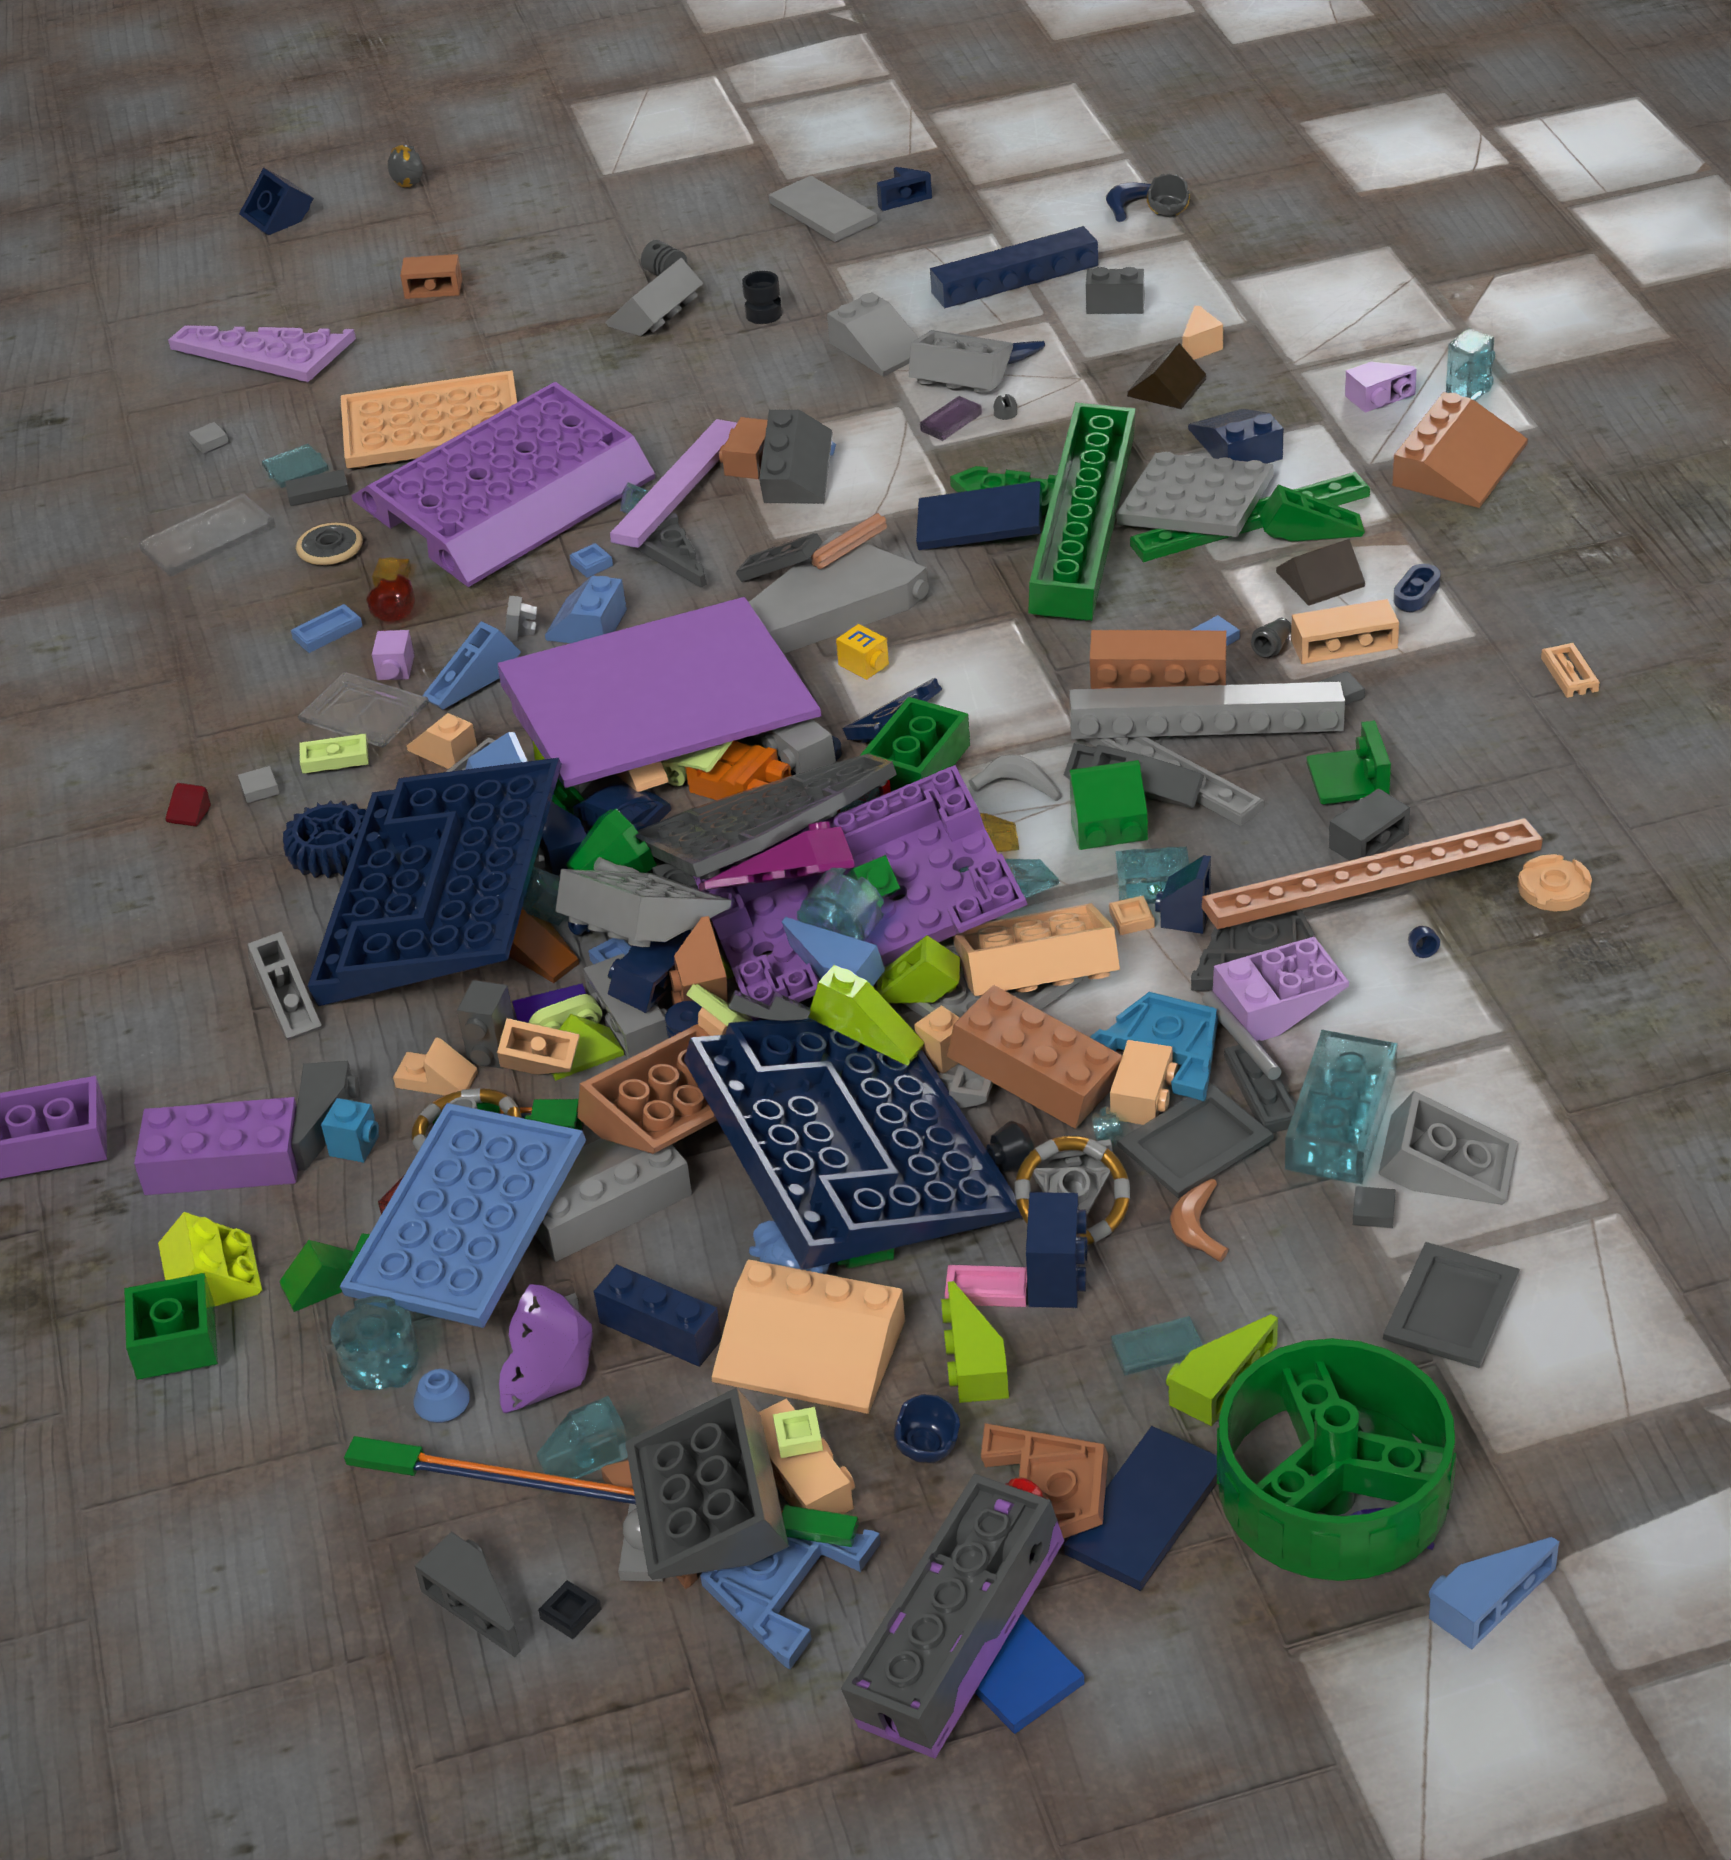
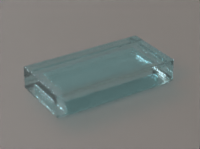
(1155, 1345)

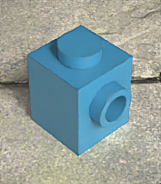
(350, 1130)

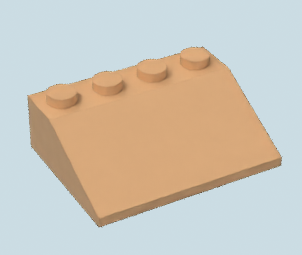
(1038, 950)
(809, 1336)

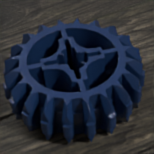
(323, 838)

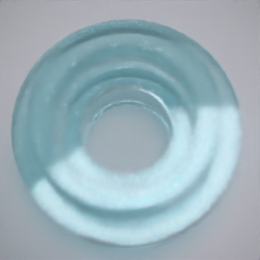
(1106, 1125)

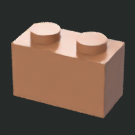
(431, 276)
(744, 448)

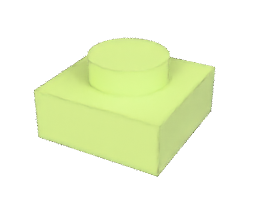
(797, 1432)

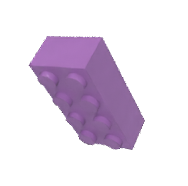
(52, 1127)
(217, 1146)

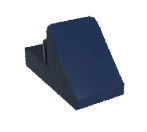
(904, 189)

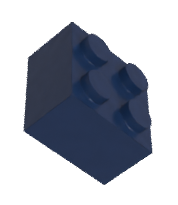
(1055, 1250)

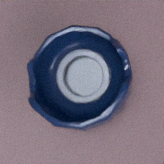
(926, 1428)

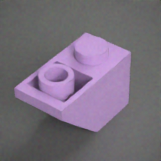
(1379, 384)

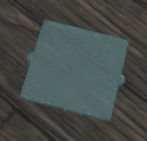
(294, 464)

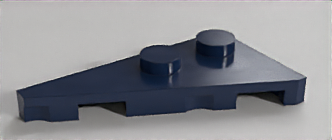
(871, 724)

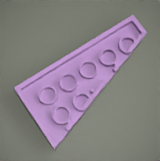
(270, 350)

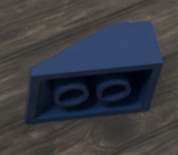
(1241, 436)

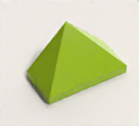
(595, 1045)

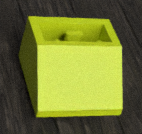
(222, 1253)

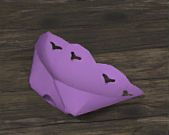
(549, 1356)

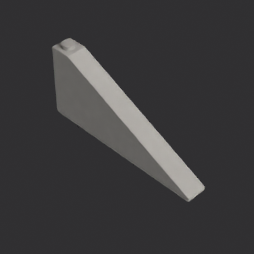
(825, 602)

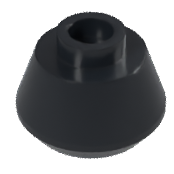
(1010, 1146)

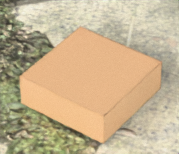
(1131, 915)

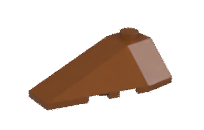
(542, 948)

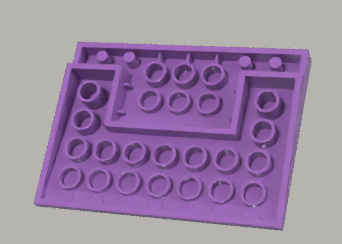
(655, 691)

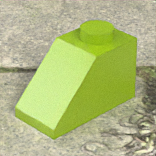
(920, 974)

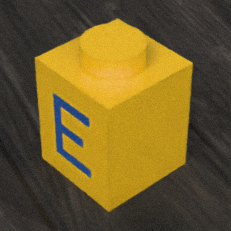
(862, 651)

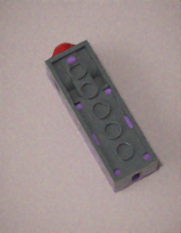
(954, 1614)

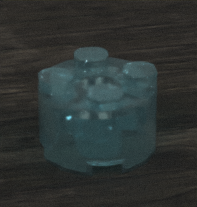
(842, 905)
(375, 1344)

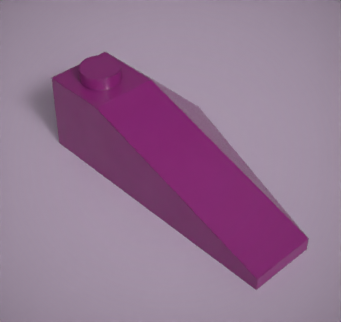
(797, 857)

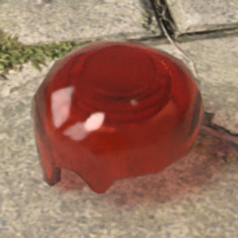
(391, 599)

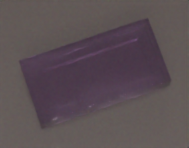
(950, 418)

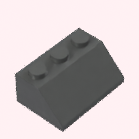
(795, 458)

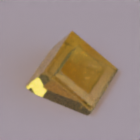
(1001, 832)

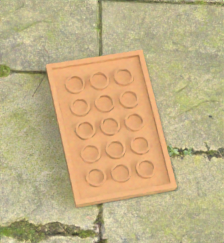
(419, 417)

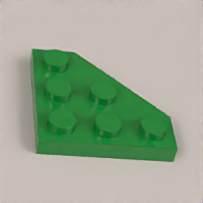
(979, 478)

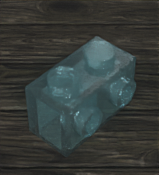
(1470, 364)
(1147, 870)

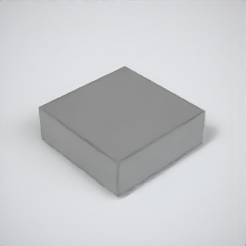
(208, 437)
(258, 784)

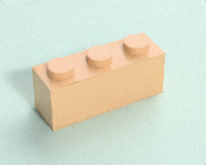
(1344, 631)
(809, 1478)

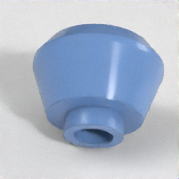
(440, 1396)

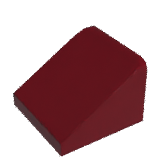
(188, 804)

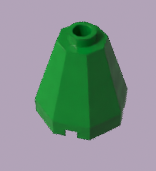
(614, 841)

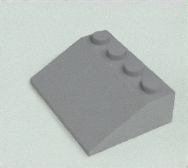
(634, 904)
(610, 1191)

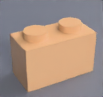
(1142, 1082)

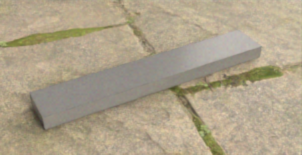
(1215, 791)

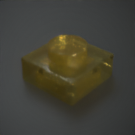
(390, 568)

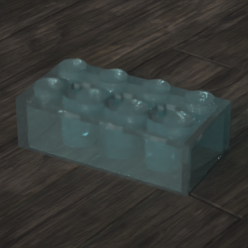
(1341, 1107)

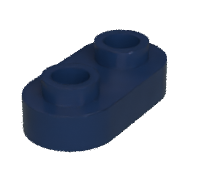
(1416, 587)

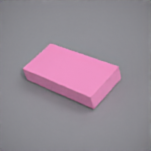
(990, 1284)

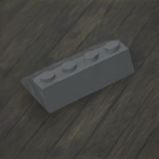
(706, 1490)

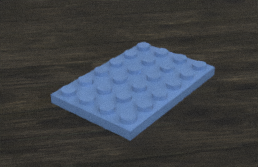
(464, 1214)

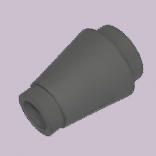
(1271, 637)

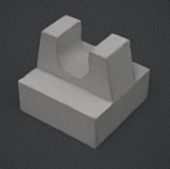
(516, 619)

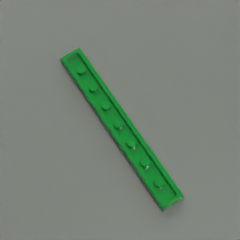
(1165, 542)

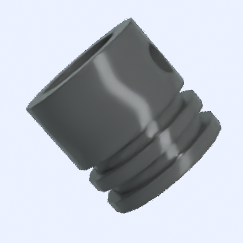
(659, 256)

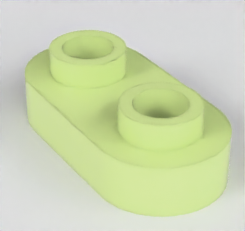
(556, 1014)

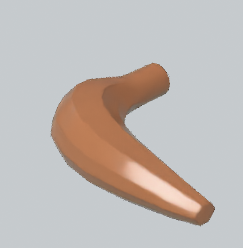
(1186, 1221)

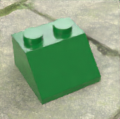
(1108, 805)

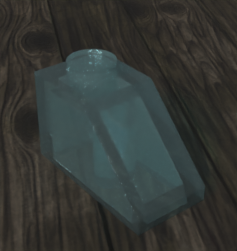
(585, 1441)

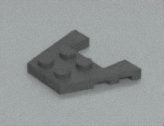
(1246, 940)

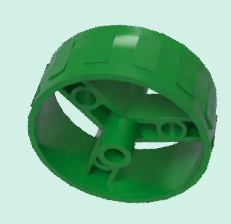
(1318, 1389)

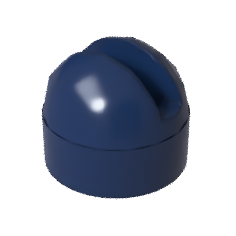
(1427, 941)

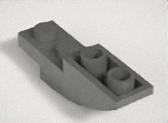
(1160, 779)

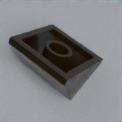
(1169, 379)
(1323, 573)

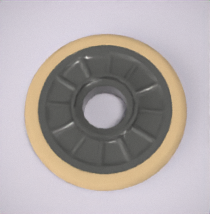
(345, 542)

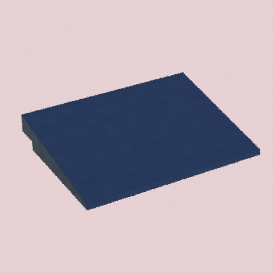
(435, 879)
(846, 1142)

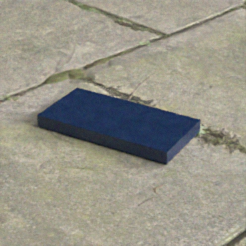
(979, 515)
(1146, 1508)

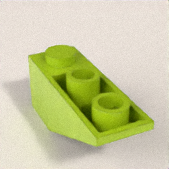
(977, 1349)

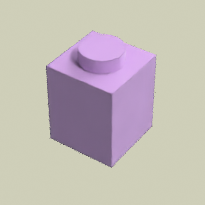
(393, 655)

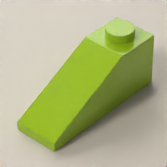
(862, 1014)
(1209, 1371)

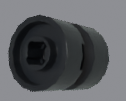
(762, 297)

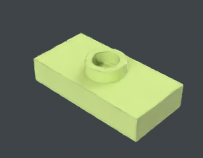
(334, 753)

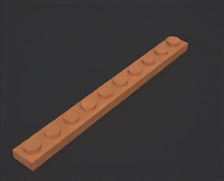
(1370, 873)

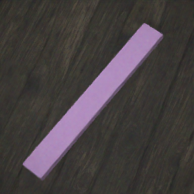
(672, 487)

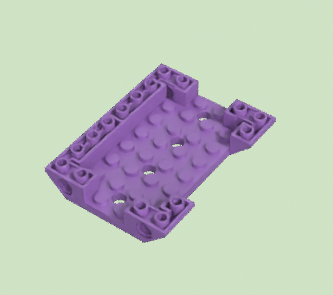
(567, 471)
(927, 836)

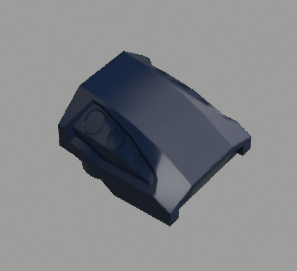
(637, 807)

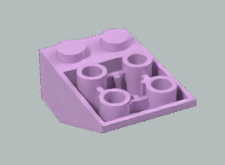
(1278, 986)

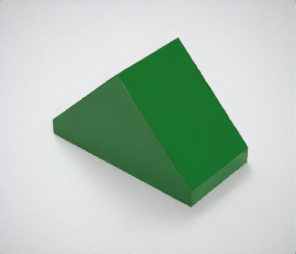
(315, 1274)

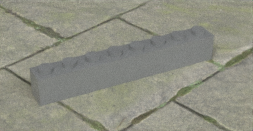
(1206, 710)

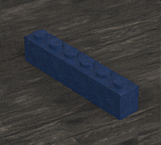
(1014, 267)

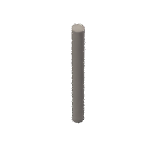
(1242, 1036)

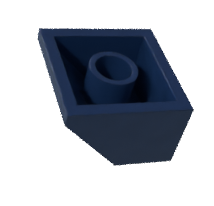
(275, 203)

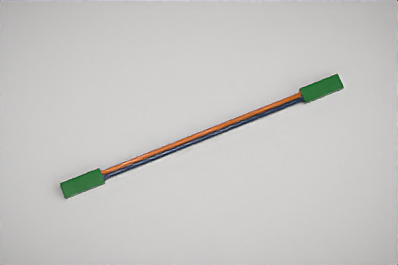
(407, 1459)

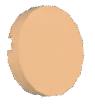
(1554, 883)

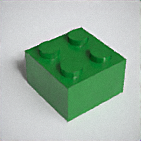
(170, 1326)

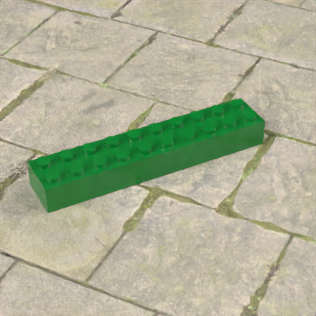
(1081, 525)

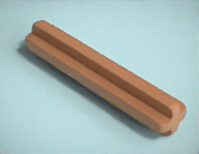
(848, 541)

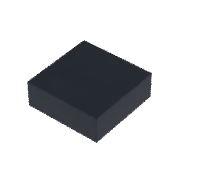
(569, 1609)

